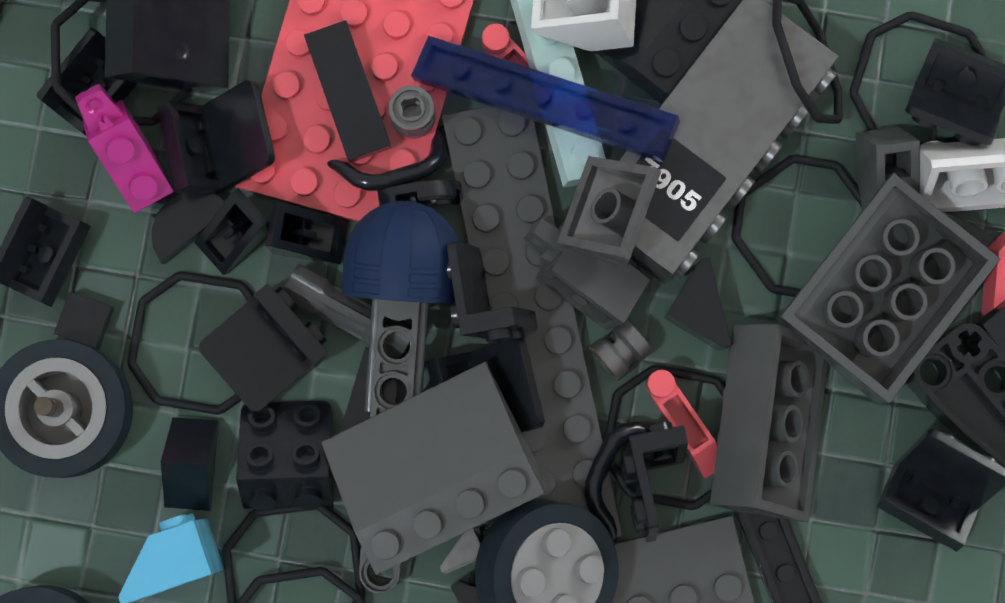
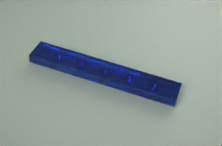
(546, 98)

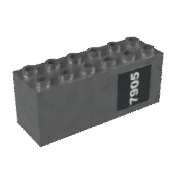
(729, 118)

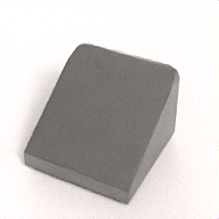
(462, 553)

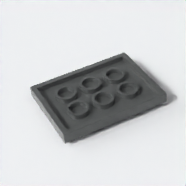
(684, 566)

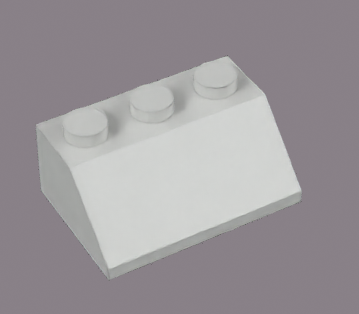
(586, 23)
(963, 175)

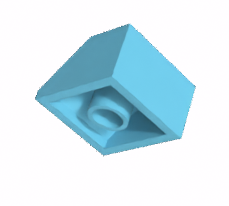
(173, 557)

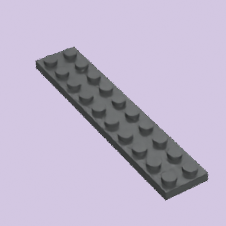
(503, 195)

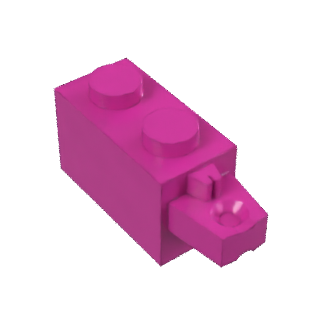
(123, 149)

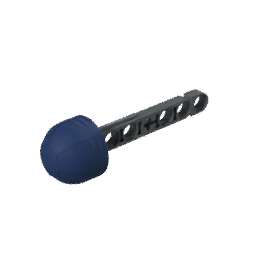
(401, 264)

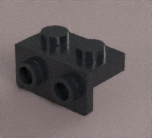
(80, 72)
(40, 250)

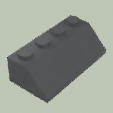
(769, 424)

